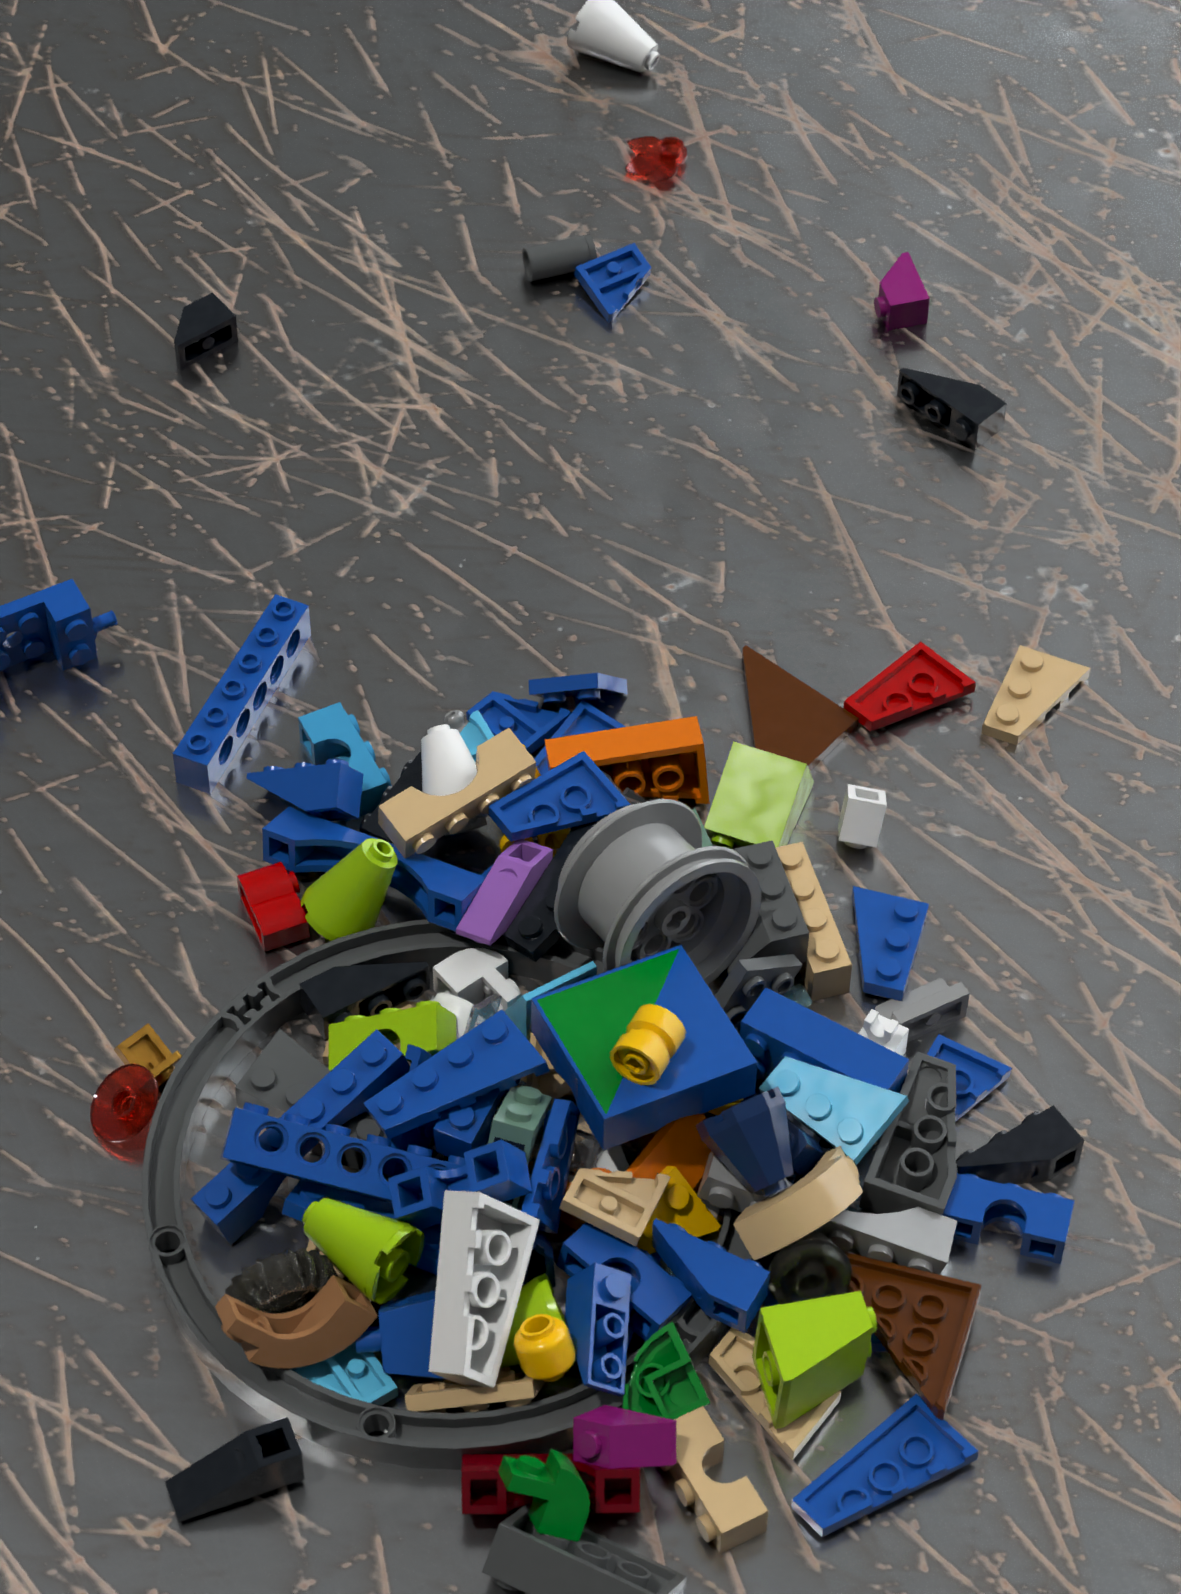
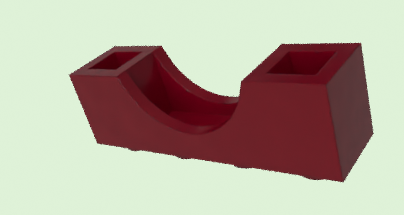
(485, 1492)

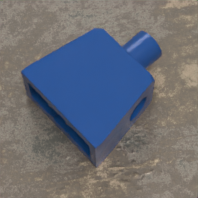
(403, 1335)

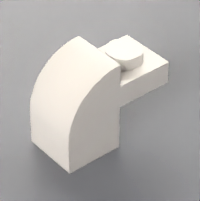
(476, 976)

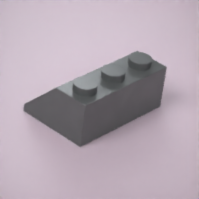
(780, 922)

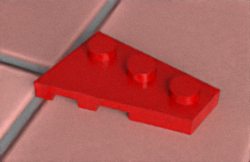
(908, 687)

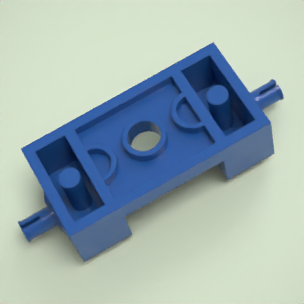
(51, 621)

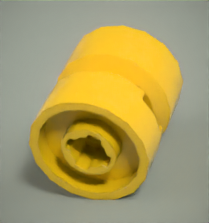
(648, 1044)

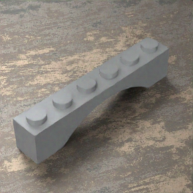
(904, 1238)

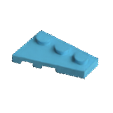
(836, 1106)

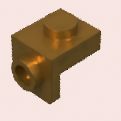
(149, 1051)

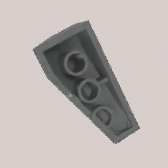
(918, 1149)

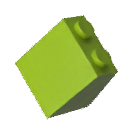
(757, 798)
(811, 1351)

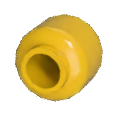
(544, 1348)

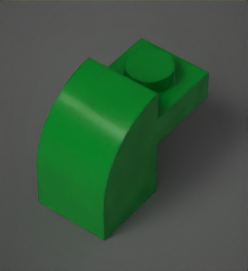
(558, 1493)

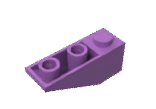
(504, 891)

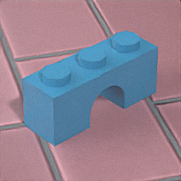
(335, 735)

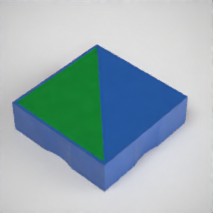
(586, 1019)

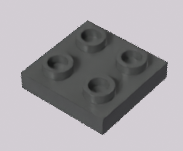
(749, 980)

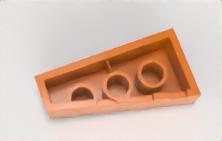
(648, 758)

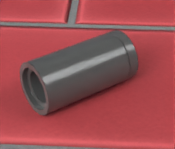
(557, 257)

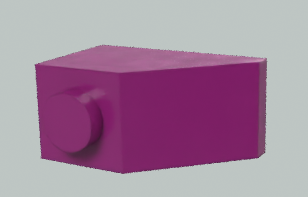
(902, 296)
(624, 1439)

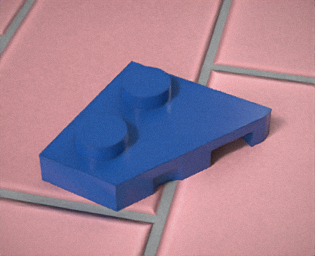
(614, 279)
(583, 686)
(522, 716)

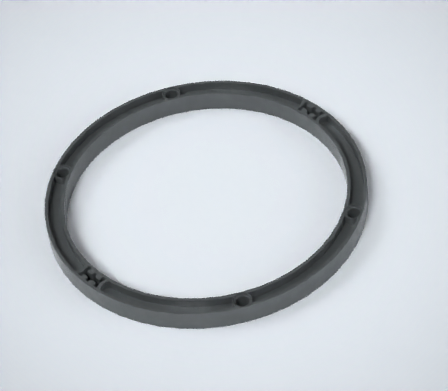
(315, 1411)

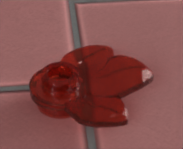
(656, 157)

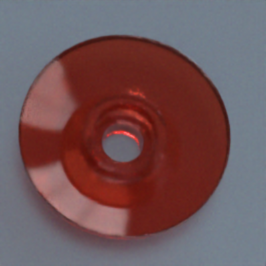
(124, 1103)

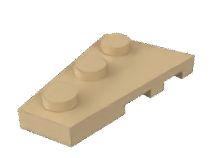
(1029, 692)
(441, 1394)

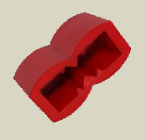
(273, 905)

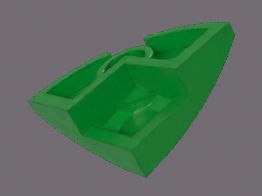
(664, 1378)

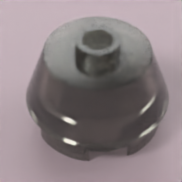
(809, 1270)

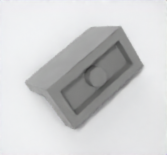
(927, 1007)

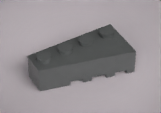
(284, 1076)

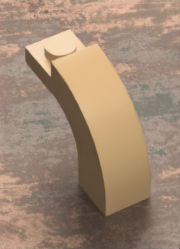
(801, 1207)

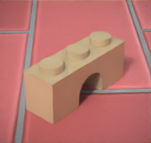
(724, 1511)

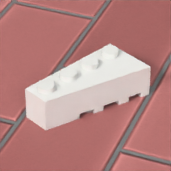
(477, 1285)

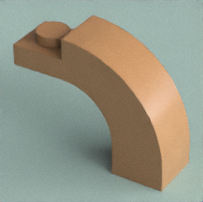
(301, 1336)

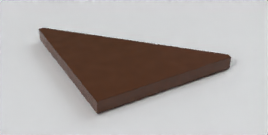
(790, 715)
(919, 1322)

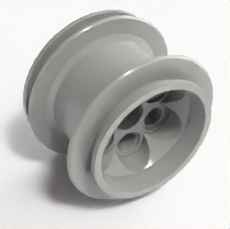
(650, 885)

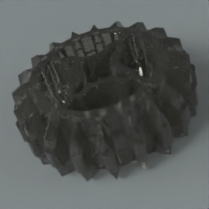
(282, 1281)

